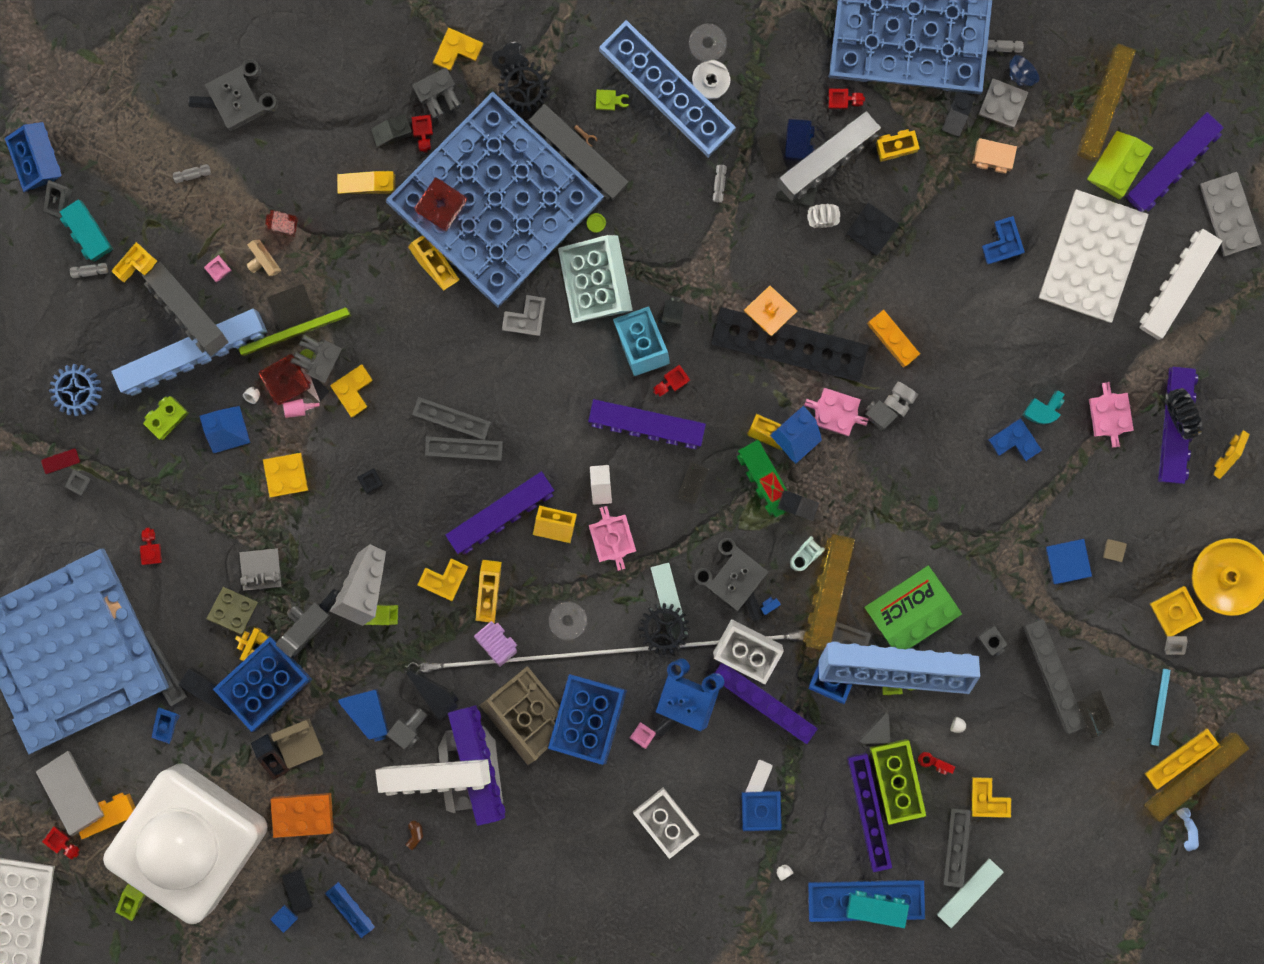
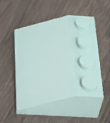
(595, 278)

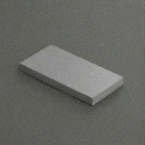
(70, 793)

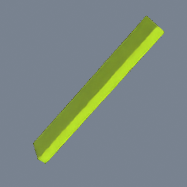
(294, 331)

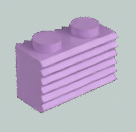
(495, 643)

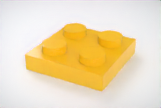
(285, 475)
(1176, 611)

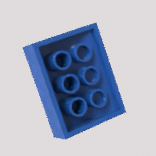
(262, 684)
(587, 719)

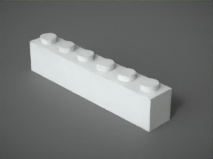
(1180, 284)
(433, 776)

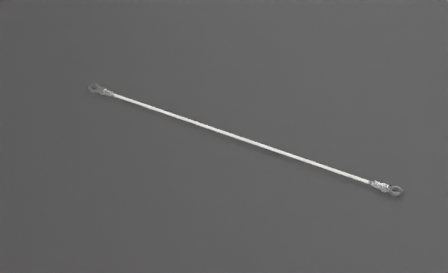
(426, 667)

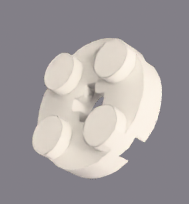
(721, 75)

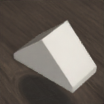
(600, 484)

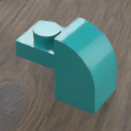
(1044, 414)

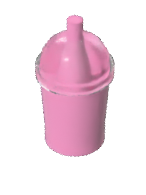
(299, 407)

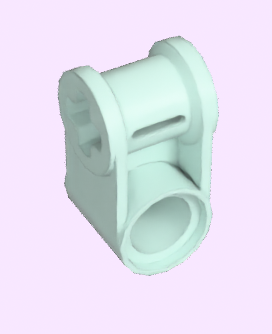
(807, 554)

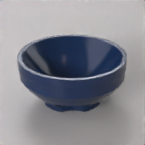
(1023, 71)

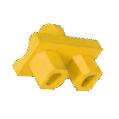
(256, 637)

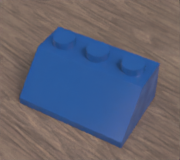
(33, 156)

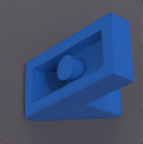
(164, 725)

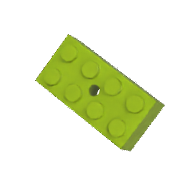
(900, 800)

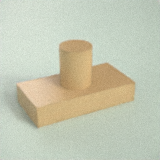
(262, 259)

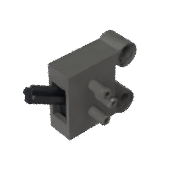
(234, 97)
(736, 580)
(306, 625)

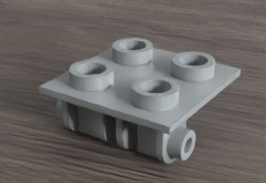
(260, 569)

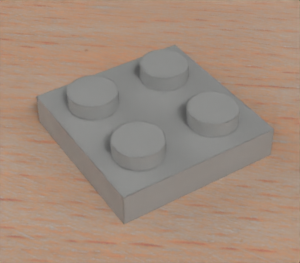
(1003, 103)

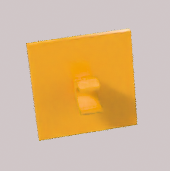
(770, 310)

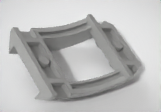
(460, 799)

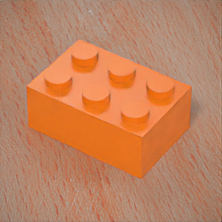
(302, 815)

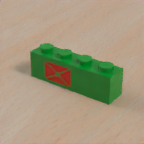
(763, 474)

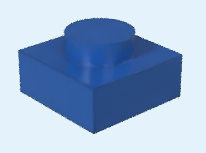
(769, 605)
(284, 918)

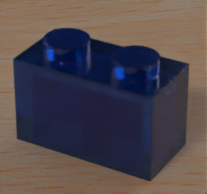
(798, 139)

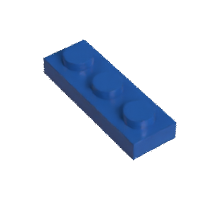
(349, 909)

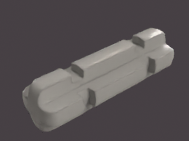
(1005, 46)
(191, 173)
(719, 183)
(88, 270)

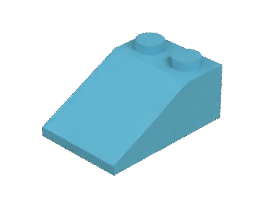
(641, 341)

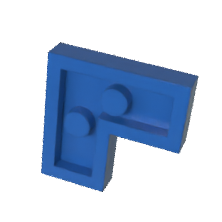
(1008, 244)
(1018, 436)

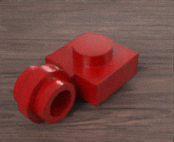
(839, 99)
(421, 128)
(675, 378)
(151, 552)
(942, 766)
(57, 840)

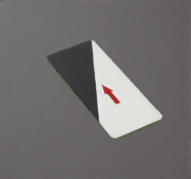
(317, 389)

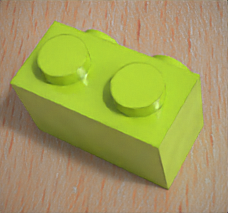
(165, 417)

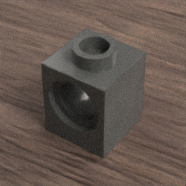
(986, 635)

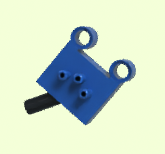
(686, 700)

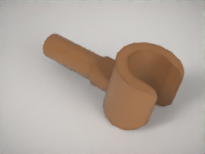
(585, 135)

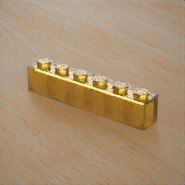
(1106, 102)
(830, 592)
(1196, 777)

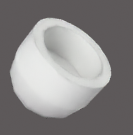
(251, 395)
(958, 725)
(784, 872)

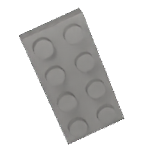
(1230, 214)

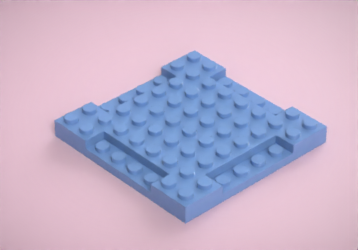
(912, 42)
(517, 196)
(67, 654)

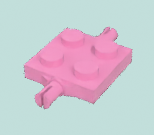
(836, 412)
(1111, 414)
(612, 538)

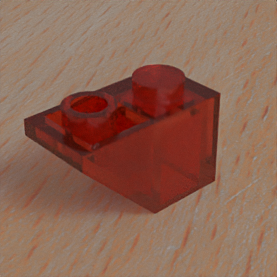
(281, 223)

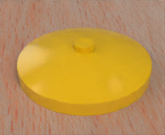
(1229, 576)

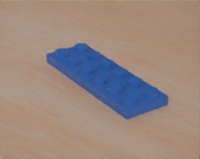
(830, 899)

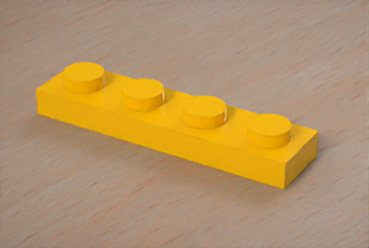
(1181, 759)

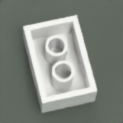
(748, 651)
(666, 823)

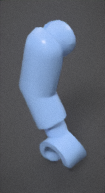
(1192, 843)

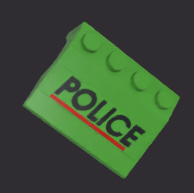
(913, 610)

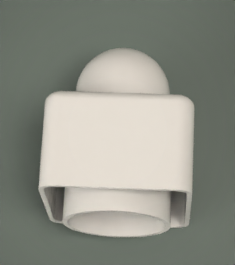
(185, 843)

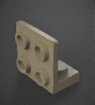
(298, 743)

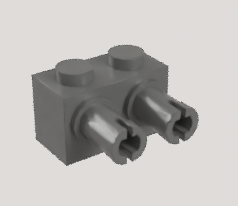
(435, 86)
(322, 360)
(406, 731)

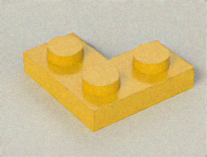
(454, 44)
(134, 259)
(347, 390)
(1232, 454)
(446, 584)
(984, 804)

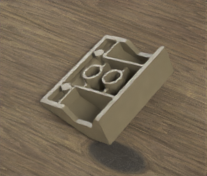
(524, 714)

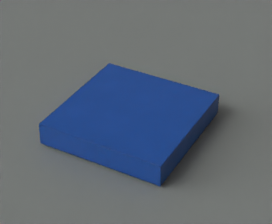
(1068, 561)
(761, 811)

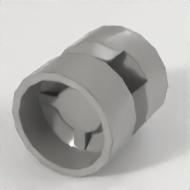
(904, 393)

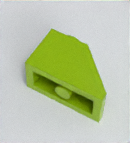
(130, 902)

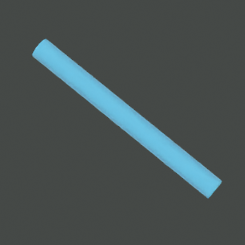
(1160, 707)

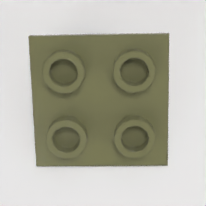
(232, 610)

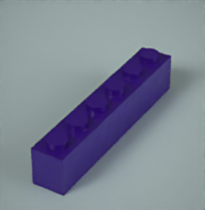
(1174, 162)
(646, 423)
(1174, 447)
(500, 512)
(766, 703)
(472, 746)
(869, 812)

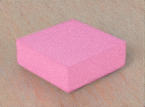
(217, 268)
(642, 735)

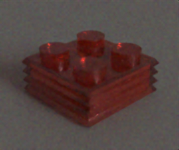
(442, 216)
(279, 391)

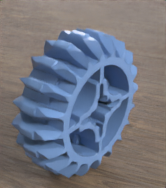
(76, 398)

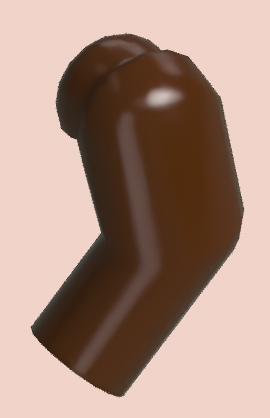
(416, 833)

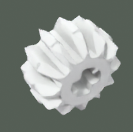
(823, 215)

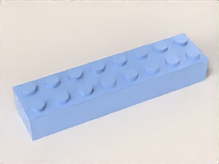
(667, 88)
(185, 354)
(899, 668)

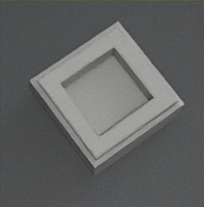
(1176, 645)

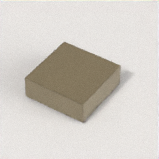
(1114, 550)

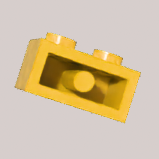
(897, 146)
(554, 524)

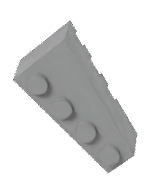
(361, 587)

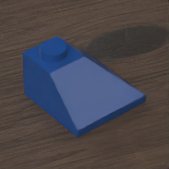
(225, 429)

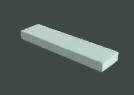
(667, 594)
(970, 893)

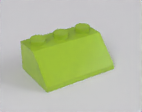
(1119, 164)

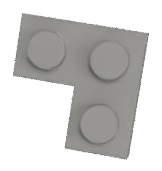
(530, 321)

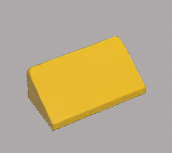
(762, 429)

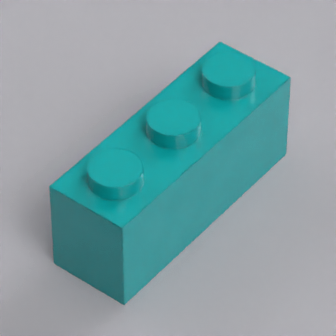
(85, 231)
(877, 909)

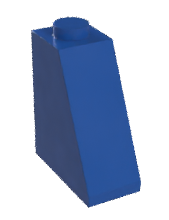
(367, 713)

